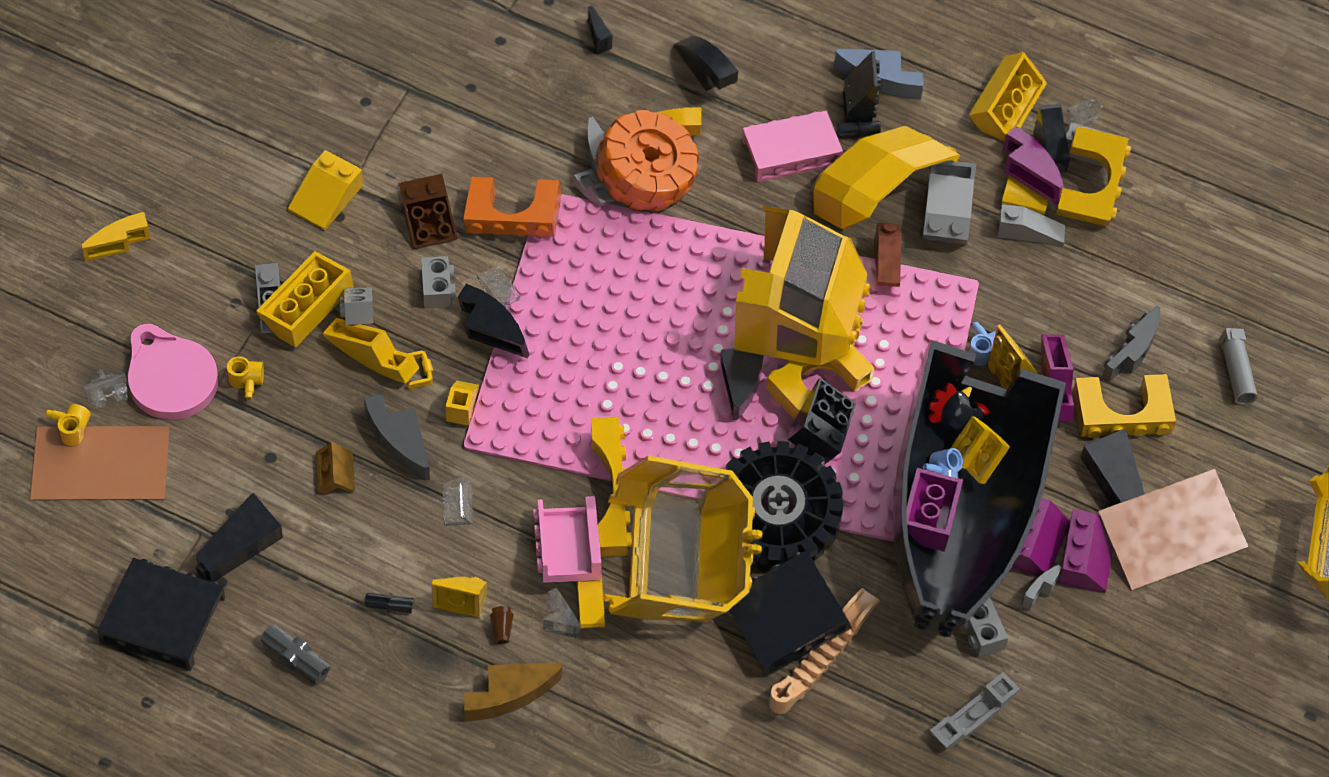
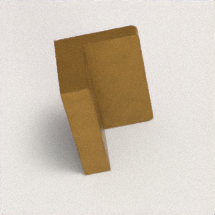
(334, 469)

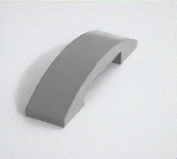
(976, 712)

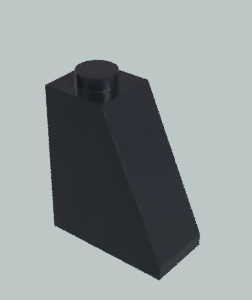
(1051, 134)

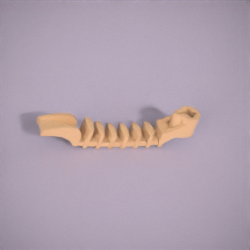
(819, 660)

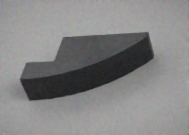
(707, 63)
(491, 322)
(741, 378)

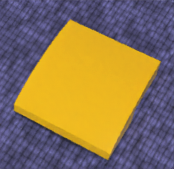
(1020, 195)
(980, 449)

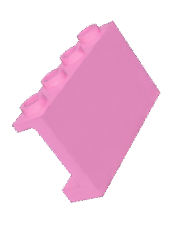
(792, 145)
(568, 543)

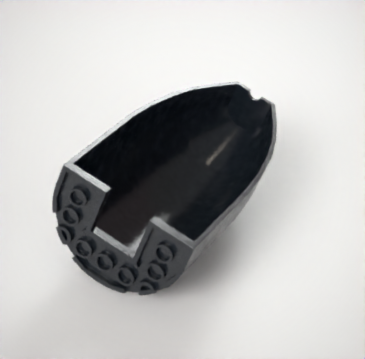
(989, 517)

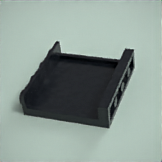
(160, 613)
(789, 613)

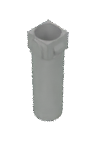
(1238, 365)

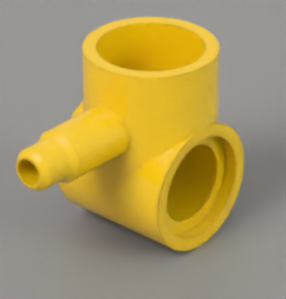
(251, 374)
(74, 418)

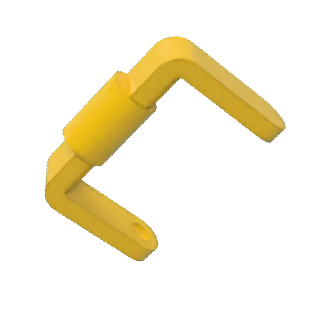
(428, 371)

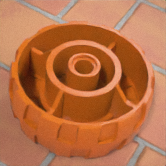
(647, 160)

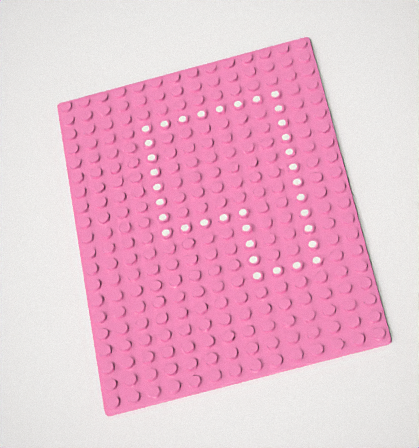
(632, 326)

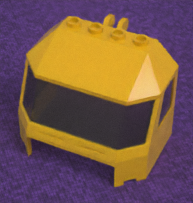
(808, 299)

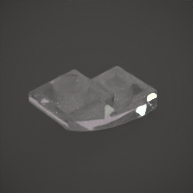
(498, 286)

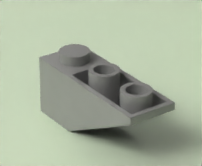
(267, 283)

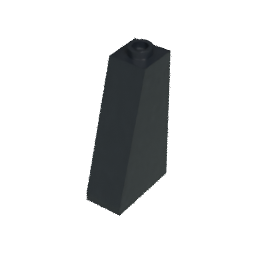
(1113, 467)
(239, 539)

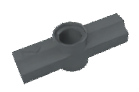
(295, 653)

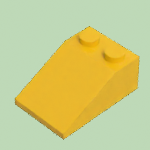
(326, 190)

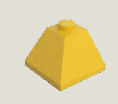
(460, 595)

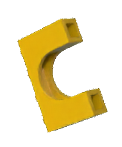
(1110, 152)
(790, 391)
(1098, 420)

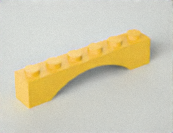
(606, 443)

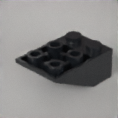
(861, 91)
(823, 421)

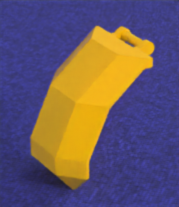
(870, 170)

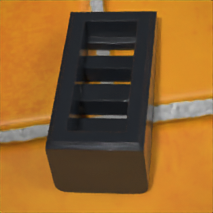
(600, 33)

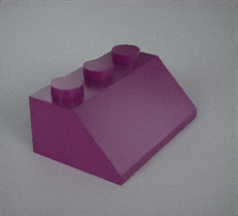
(932, 508)
(1043, 540)
(1086, 553)

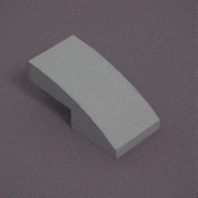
(592, 188)
(1043, 585)

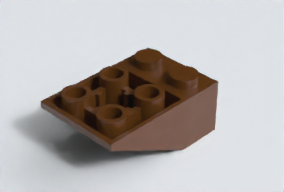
(427, 211)

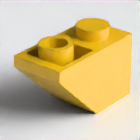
(461, 402)

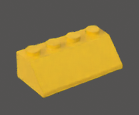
(1008, 96)
(305, 298)

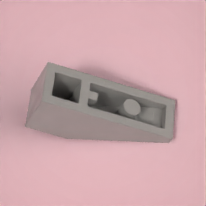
(1029, 226)

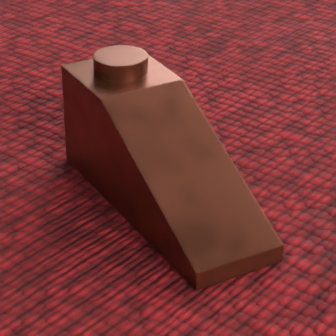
(888, 254)

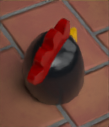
(954, 409)

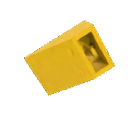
(1007, 358)

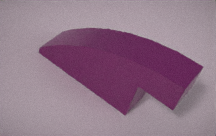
(1032, 165)
(1058, 365)

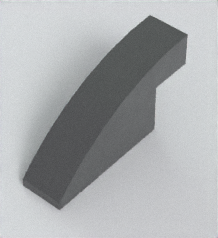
(398, 435)

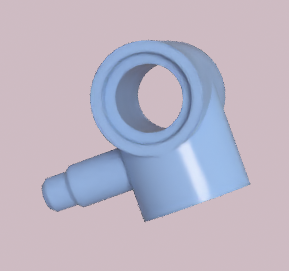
(981, 341)
(945, 462)

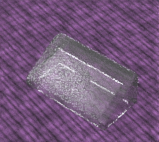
(457, 502)

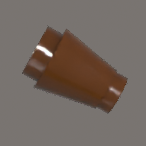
(501, 623)

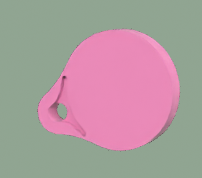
(171, 375)

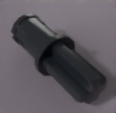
(858, 128)
(389, 602)

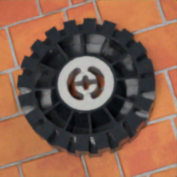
(808, 482)

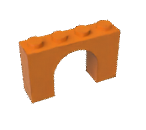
(537, 220)

